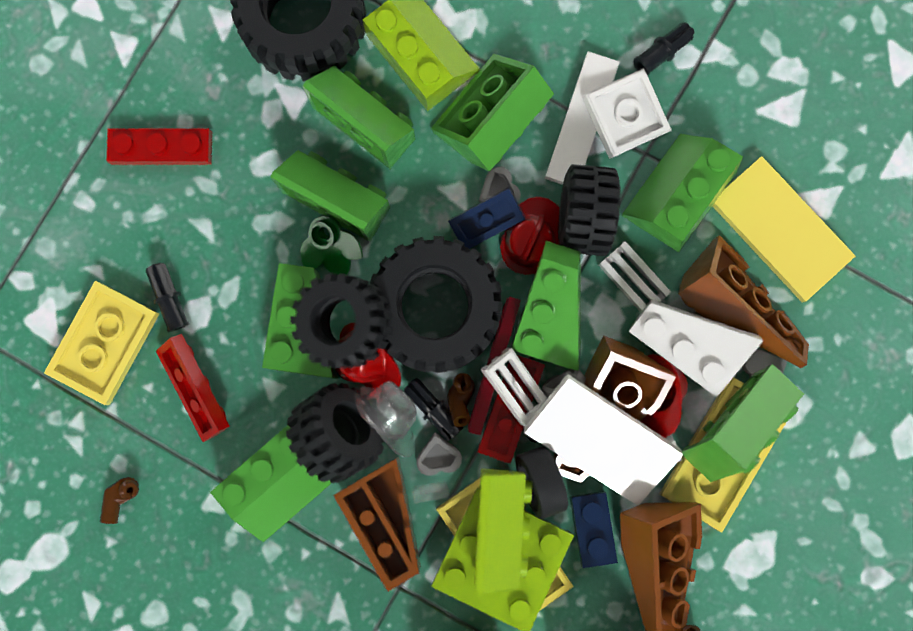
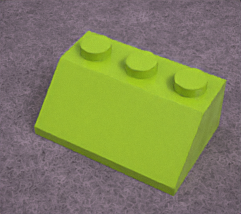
(419, 49)
(501, 530)

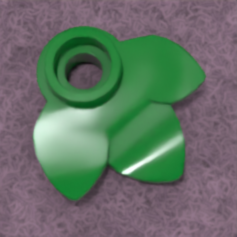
(332, 251)

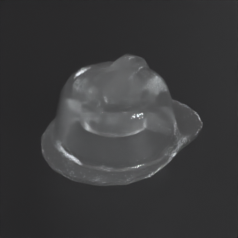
(390, 414)

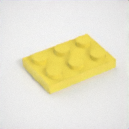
(101, 343)

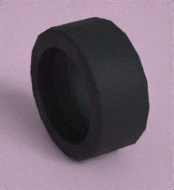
(548, 487)

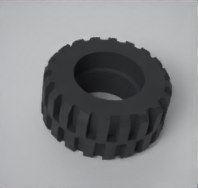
(305, 52)
(480, 288)

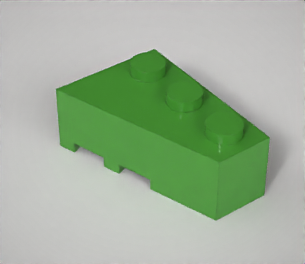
(552, 314)
(281, 349)
(745, 425)

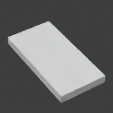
(602, 440)

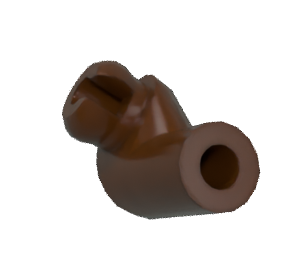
(459, 398)
(116, 495)

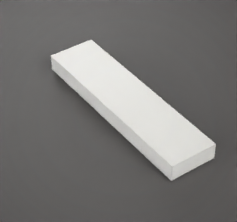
(578, 128)

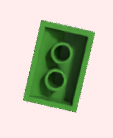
(493, 110)
(360, 114)
(683, 189)
(332, 193)
(268, 488)

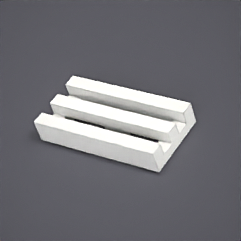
(642, 268)
(498, 363)

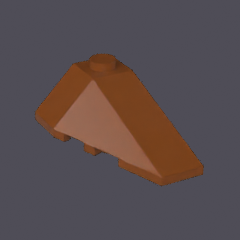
(725, 293)
(627, 381)
(659, 554)

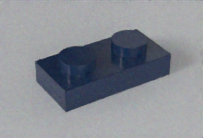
(487, 218)
(593, 529)

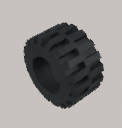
(589, 209)
(314, 321)
(332, 434)

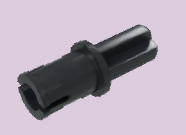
(664, 48)
(166, 297)
(432, 409)

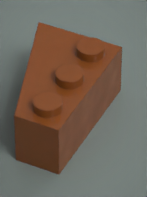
(383, 523)

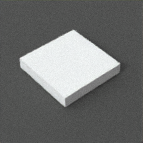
(626, 113)

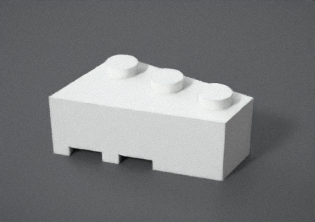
(695, 345)

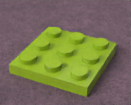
(515, 606)

